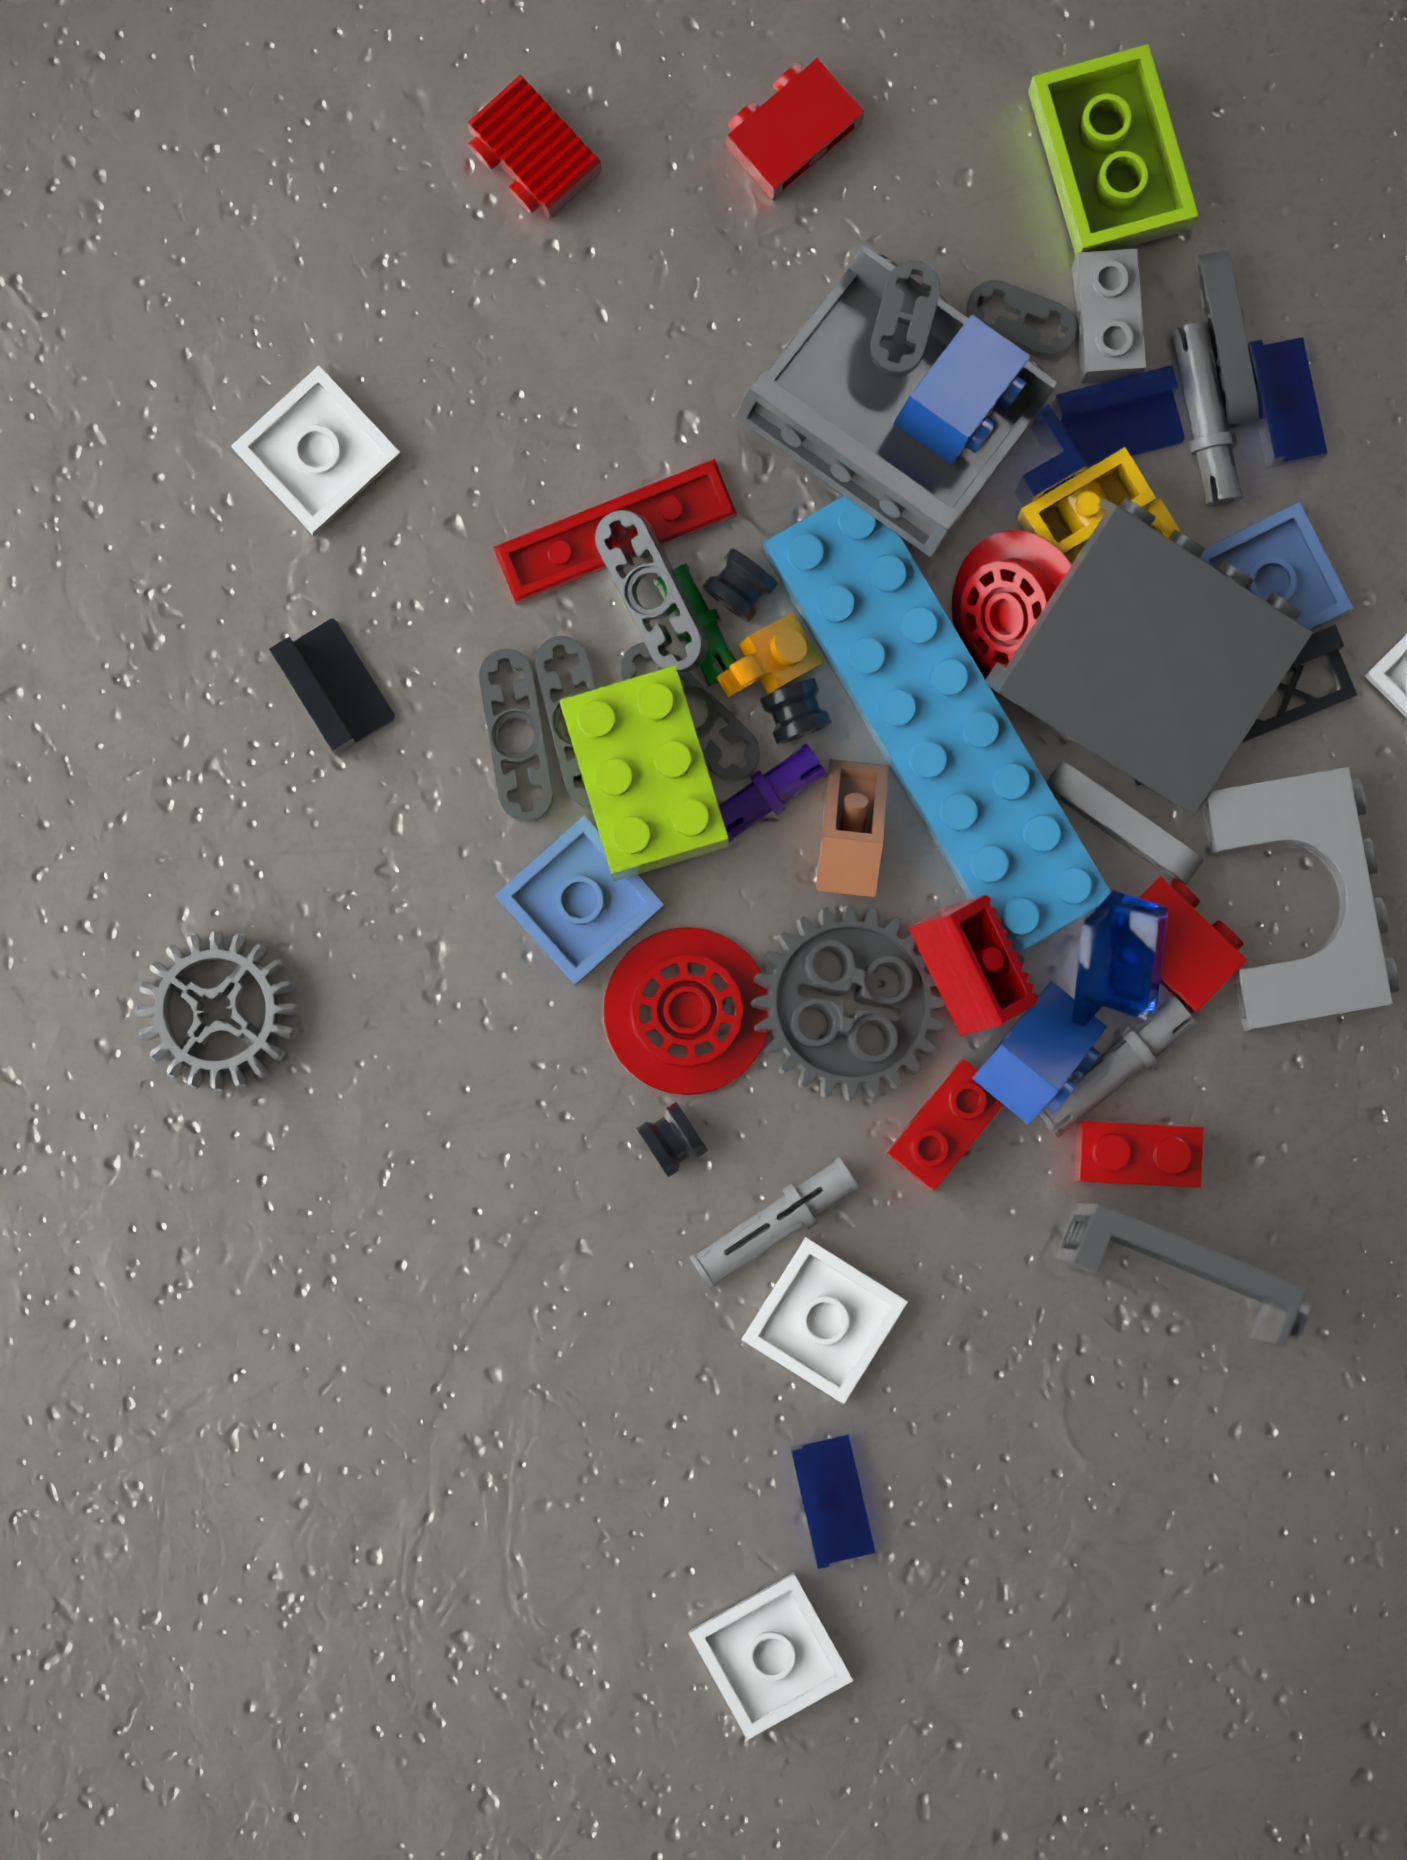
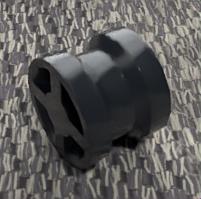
(740, 585)
(795, 711)
(672, 1139)

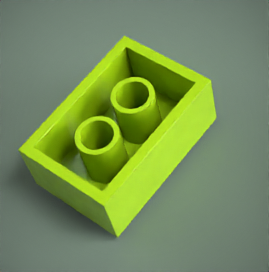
(1113, 151)
(644, 773)

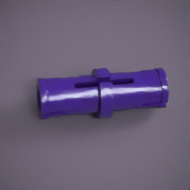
(770, 791)

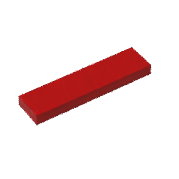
(568, 547)

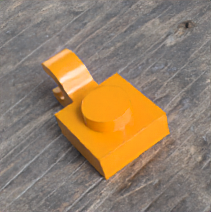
(773, 656)

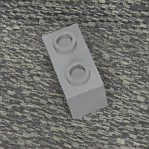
(1108, 315)

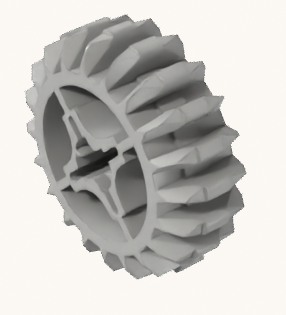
(199, 1033)

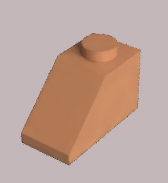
(852, 828)

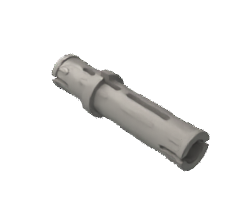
(1209, 426)
(1124, 1059)
(834, 1182)

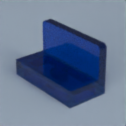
(1286, 403)
(1122, 413)
(1063, 457)
(1120, 958)
(832, 1500)

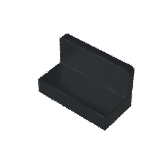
(333, 685)

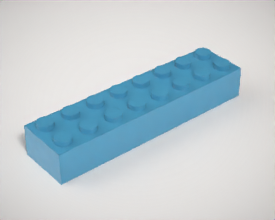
(936, 720)

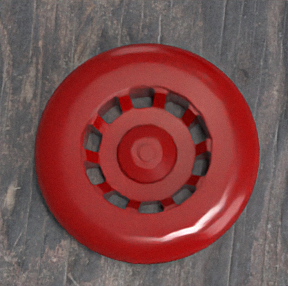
(998, 611)
(684, 1011)

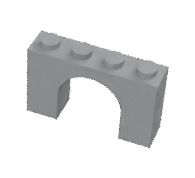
(1322, 817)

